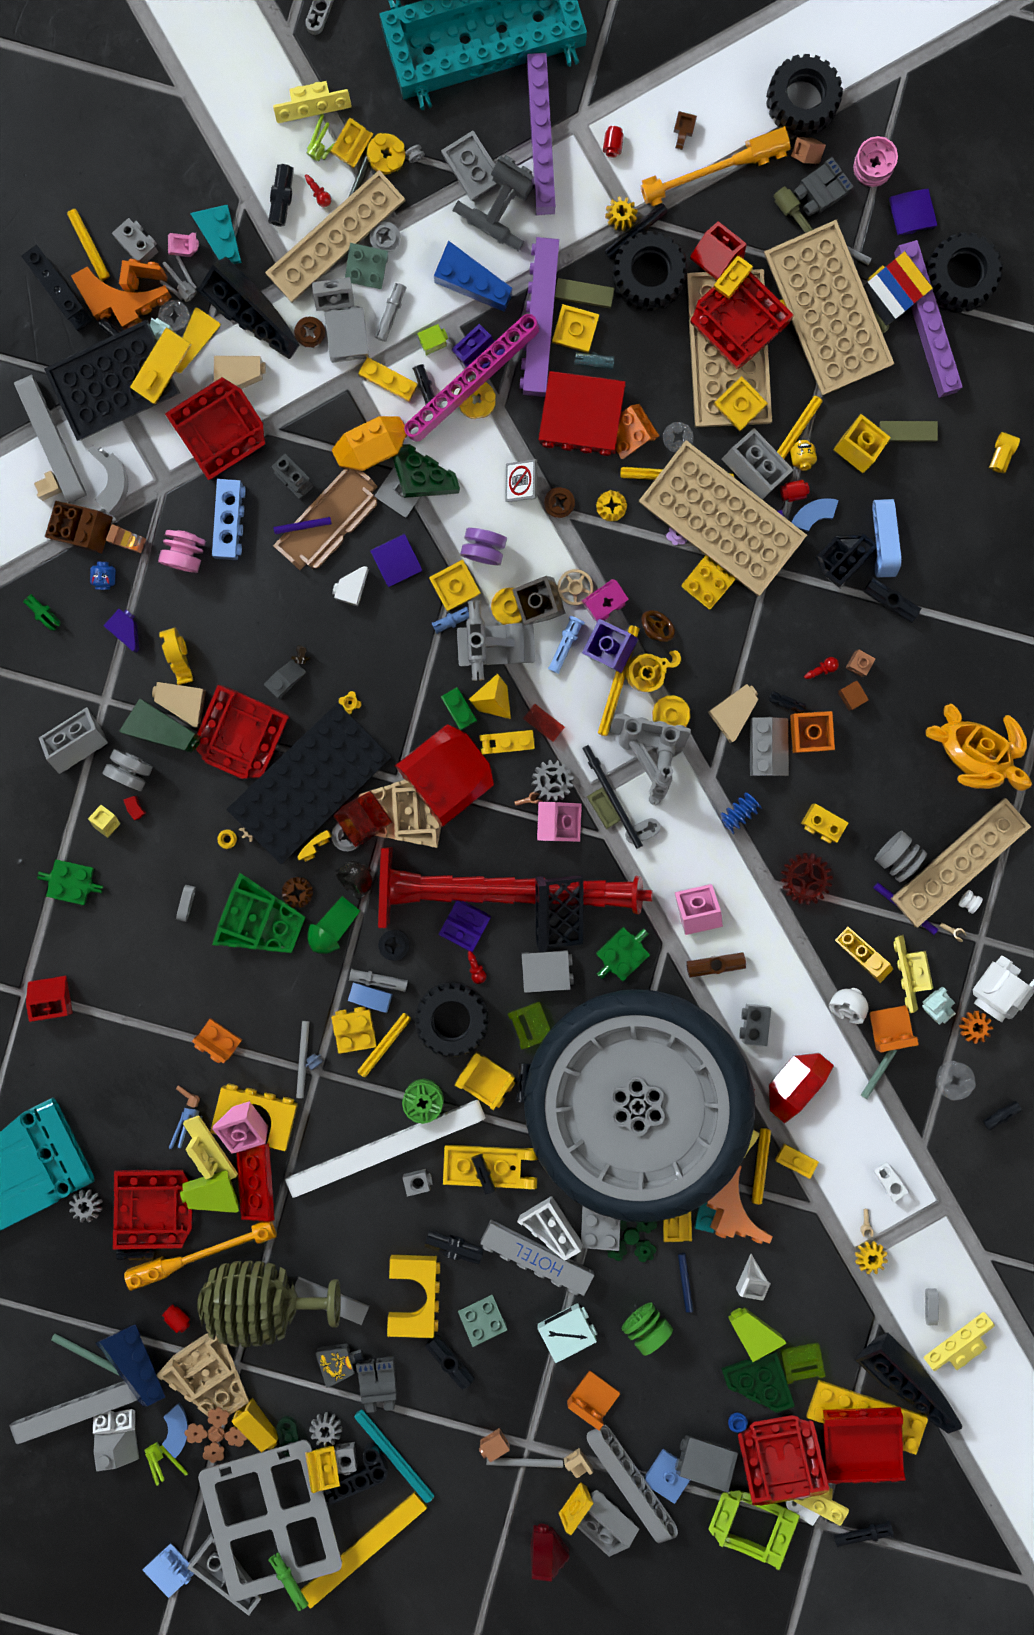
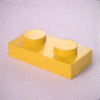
(733, 277)
(796, 1161)

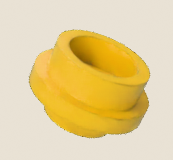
(222, 843)

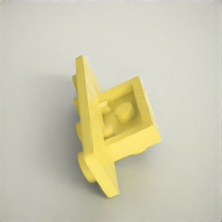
(311, 101)
(914, 972)
(205, 1150)
(962, 1345)
(825, 1507)

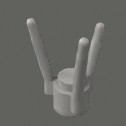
(186, 290)

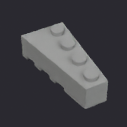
(208, 1568)

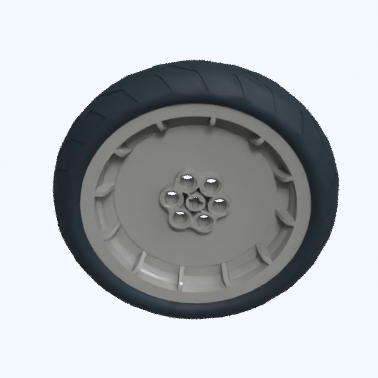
(702, 1105)

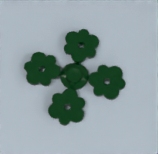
(631, 1236)

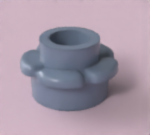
(314, 1061)

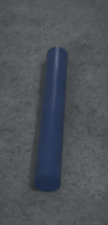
(685, 1282)

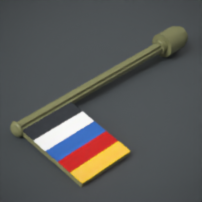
(891, 289)

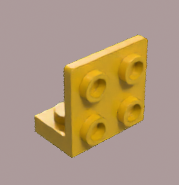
(708, 582)

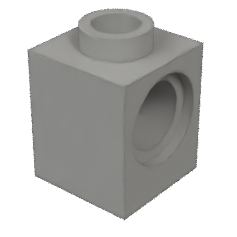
(411, 1188)
(346, 1450)

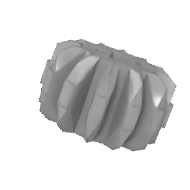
(92, 1203)
(320, 1424)

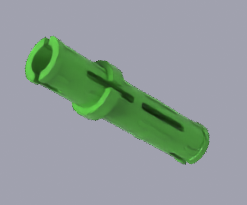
(284, 1574)

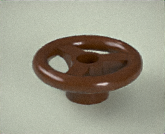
(654, 628)

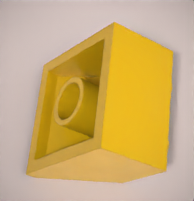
(862, 443)

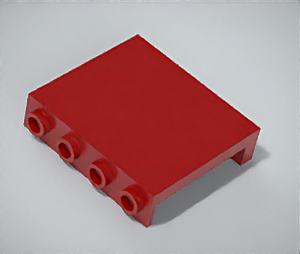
(581, 413)
(863, 1445)

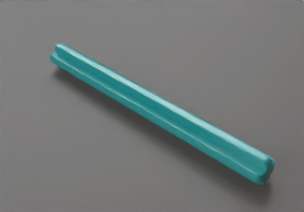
(394, 1456)

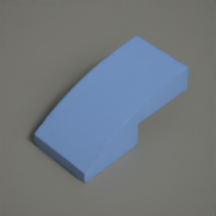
(370, 997)

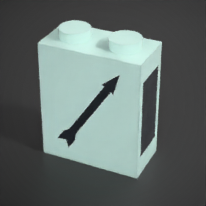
(567, 1332)

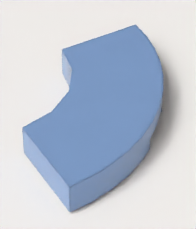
(813, 512)
(177, 1424)

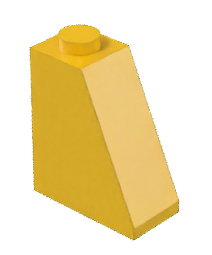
(255, 1426)

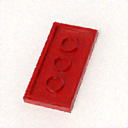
(255, 1184)

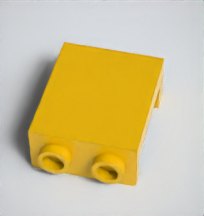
(485, 1080)

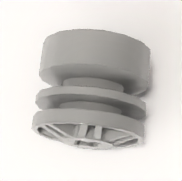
(904, 859)

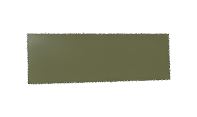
(584, 293)
(910, 431)

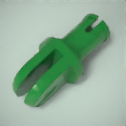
(42, 613)

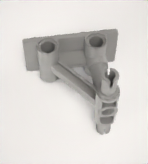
(493, 644)
(641, 732)

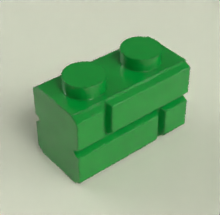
(458, 709)

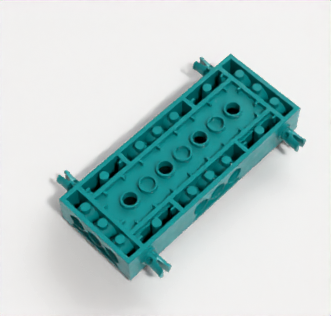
(444, 22)

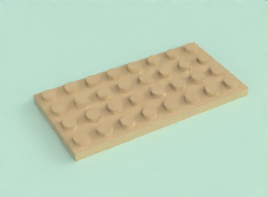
(829, 307)
(711, 370)
(722, 518)

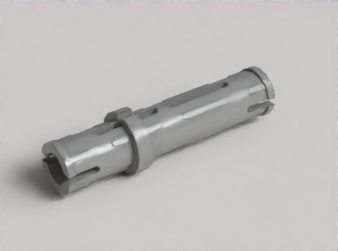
(392, 307)
(378, 980)

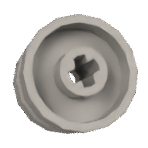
(128, 768)

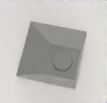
(115, 1450)

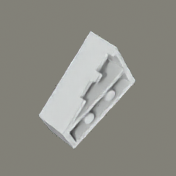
(552, 1227)

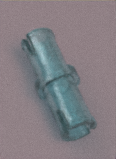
(593, 360)

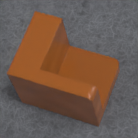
(853, 695)

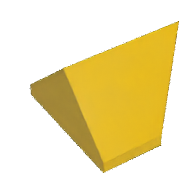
(493, 698)

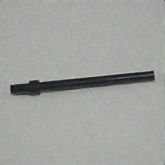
(594, 764)

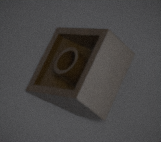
(538, 600)

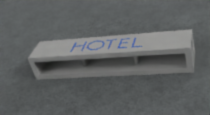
(537, 1258)

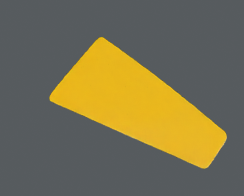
(197, 333)

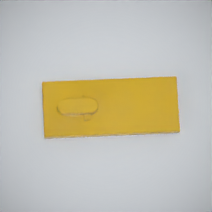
(160, 365)

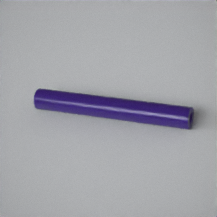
(302, 525)

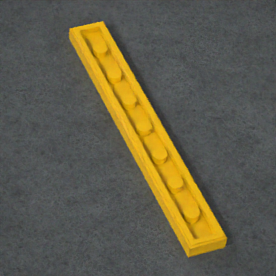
(365, 1548)

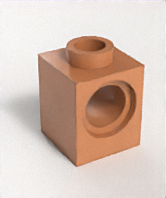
(860, 663)
(494, 1445)

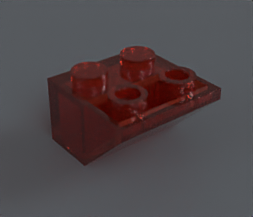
(362, 818)

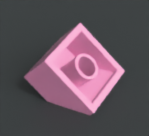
(559, 821)
(698, 909)
(241, 1128)

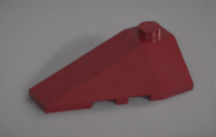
(547, 1553)

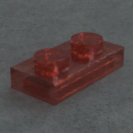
(543, 722)

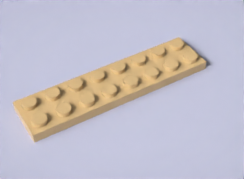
(333, 236)
(960, 862)

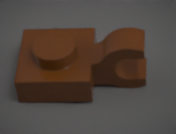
(684, 127)

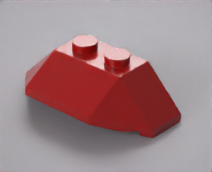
(797, 1084)

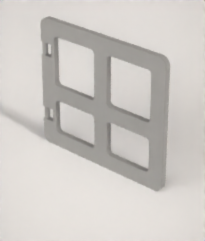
(275, 1520)

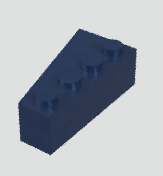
(133, 1364)

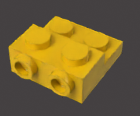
(353, 1030)

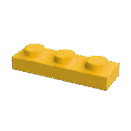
(388, 379)

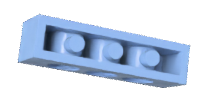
(226, 489)

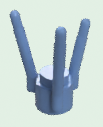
(187, 1114)

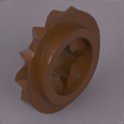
(310, 323)
(560, 493)
(301, 884)

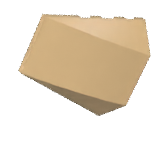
(408, 813)
(206, 1376)

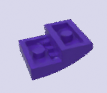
(913, 211)
(473, 346)
(396, 560)
(464, 925)

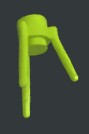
(316, 148)
(154, 1454)

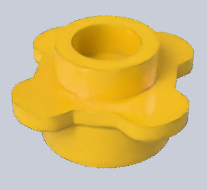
(350, 697)

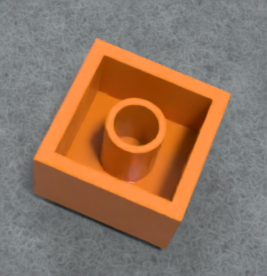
(812, 732)

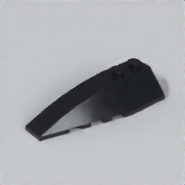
(244, 303)
(900, 1372)

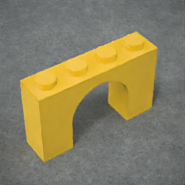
(280, 1110)
(421, 1322)

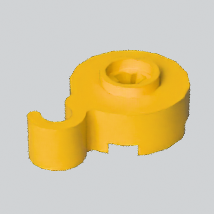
(175, 653)
(656, 667)

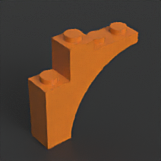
(126, 305)
(731, 1216)

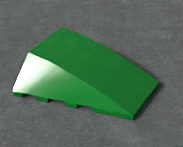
(257, 920)

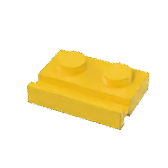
(351, 142)
(678, 1229)
(322, 1469)

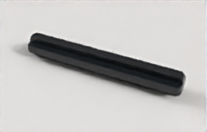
(640, 227)

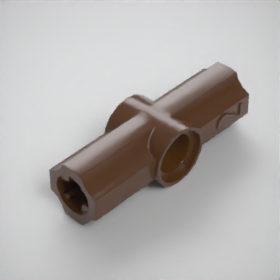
(728, 963)

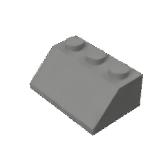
(757, 464)
(72, 740)
(769, 747)
(607, 1526)

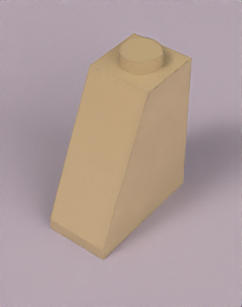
(239, 369)
(181, 700)
(734, 711)

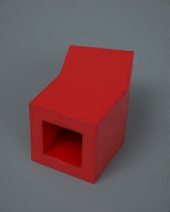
(133, 807)

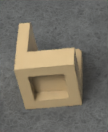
(47, 486)
(578, 1463)

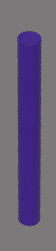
(887, 894)

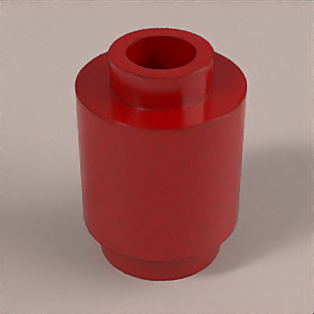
(613, 141)
(794, 490)
(176, 1319)

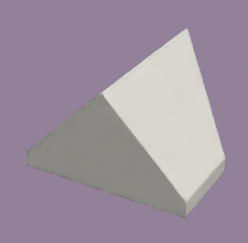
(752, 1281)

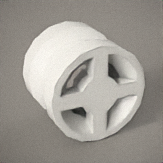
(970, 901)

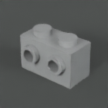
(135, 242)

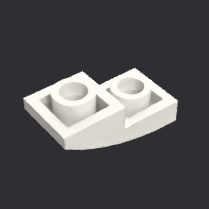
(114, 1422)

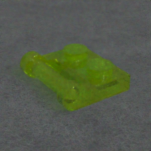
(536, 1022)
(802, 1357)

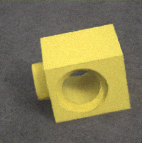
(104, 821)

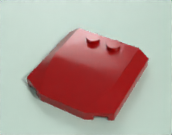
(741, 323)
(218, 426)
(240, 733)
(447, 773)
(150, 1209)
(782, 1460)

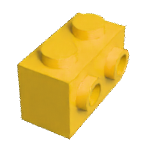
(824, 823)

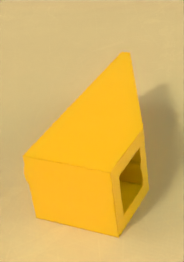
(864, 954)

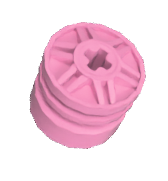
(875, 150)
(181, 551)

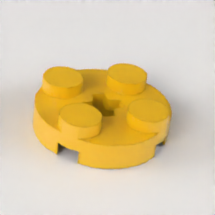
(386, 142)
(482, 409)

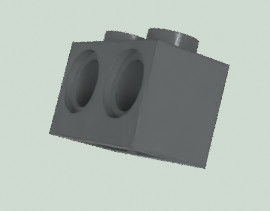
(761, 1024)

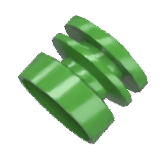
(427, 1090)
(647, 1328)

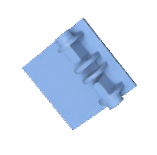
(169, 1570)

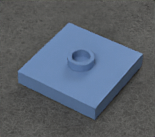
(663, 1477)

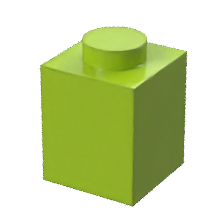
(432, 339)

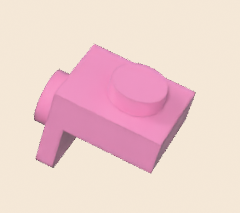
(182, 244)

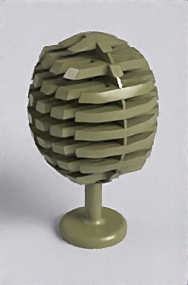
(253, 1304)

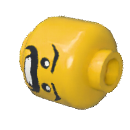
(803, 455)

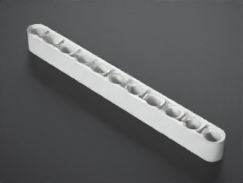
(384, 1148)

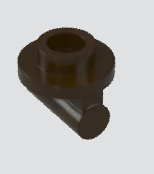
(300, 658)

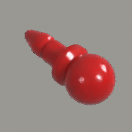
(322, 197)
(830, 665)
(478, 975)

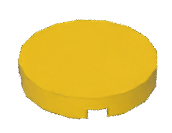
(505, 607)
(672, 711)

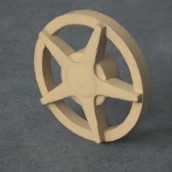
(575, 586)

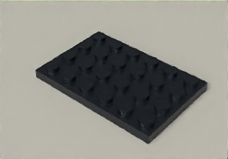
(97, 381)

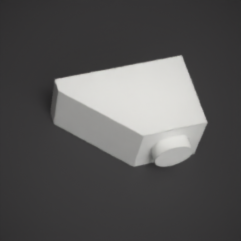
(351, 586)

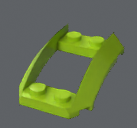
(779, 1539)

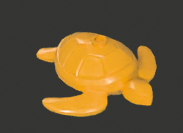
(982, 752)

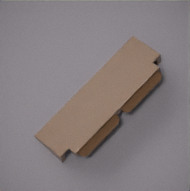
(347, 504)

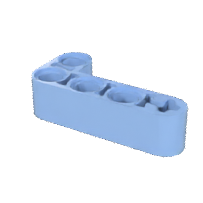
(887, 538)

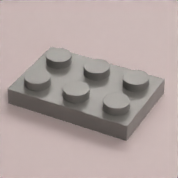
(470, 165)

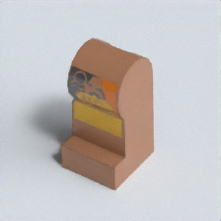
(125, 539)

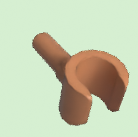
(531, 799)
(193, 1100)

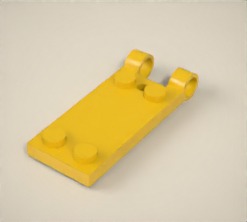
(461, 1170)

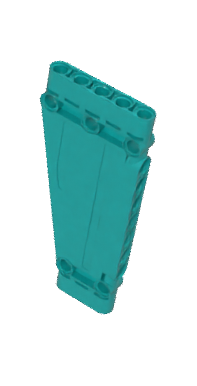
(29, 1177)

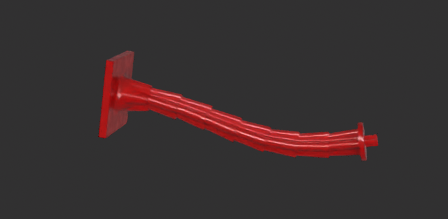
(409, 887)

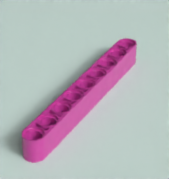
(474, 368)

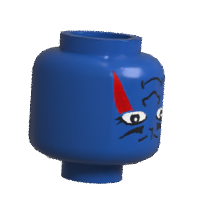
(102, 576)

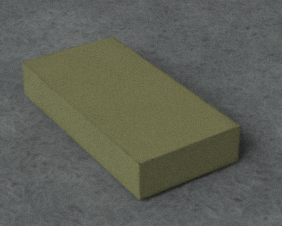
(603, 808)

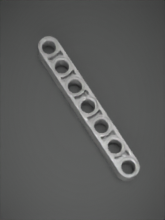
(50, 438)
(71, 1412)
(632, 1484)

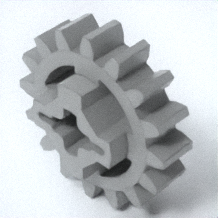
(558, 785)

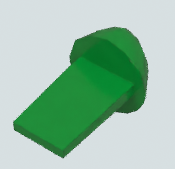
(326, 934)

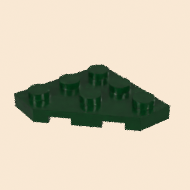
(422, 474)
(760, 1382)

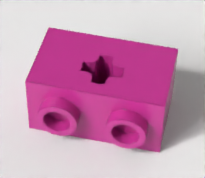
(595, 601)

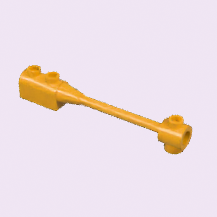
(758, 151)
(162, 1268)

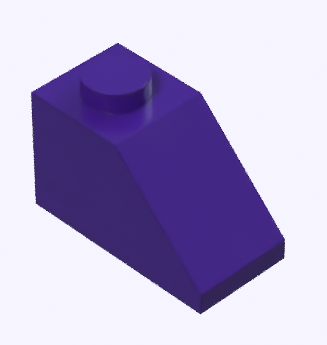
(124, 628)

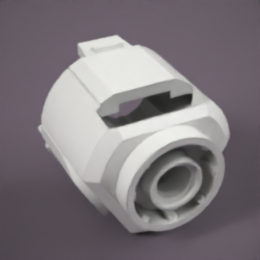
(1001, 991)

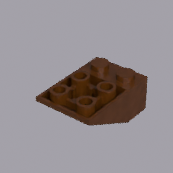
(78, 526)

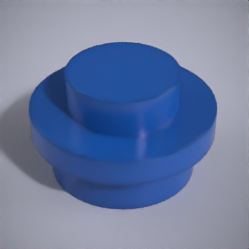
(737, 1422)

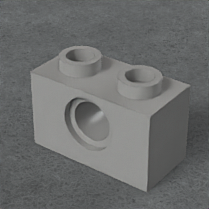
(333, 294)

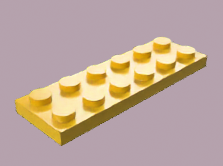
(834, 1397)

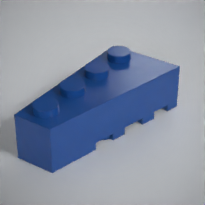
(470, 278)

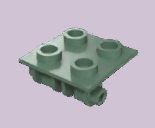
(366, 265)
(482, 1320)

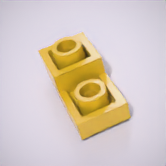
(310, 849)

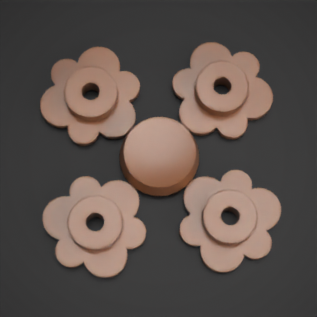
(215, 1434)

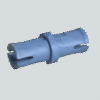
(451, 620)

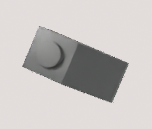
(285, 678)

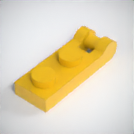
(508, 742)

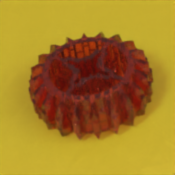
(805, 887)

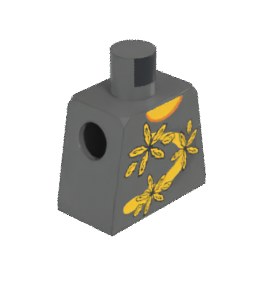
(337, 1362)

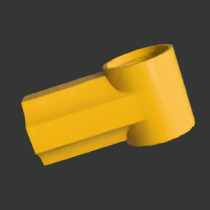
(1005, 447)

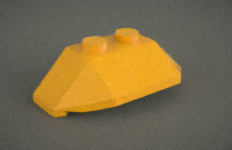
(370, 443)

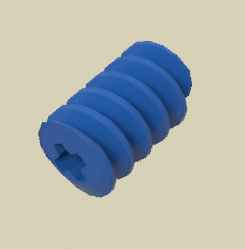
(740, 812)

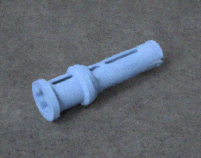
(569, 635)

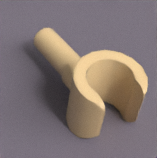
(955, 932)
(866, 1226)

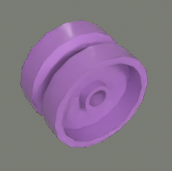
(483, 546)

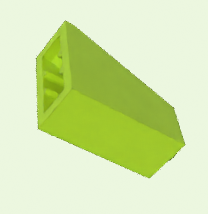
(211, 1193)
(755, 1334)

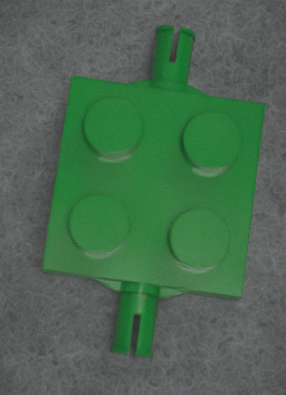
(70, 882)
(622, 954)

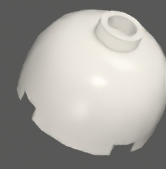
(849, 1004)

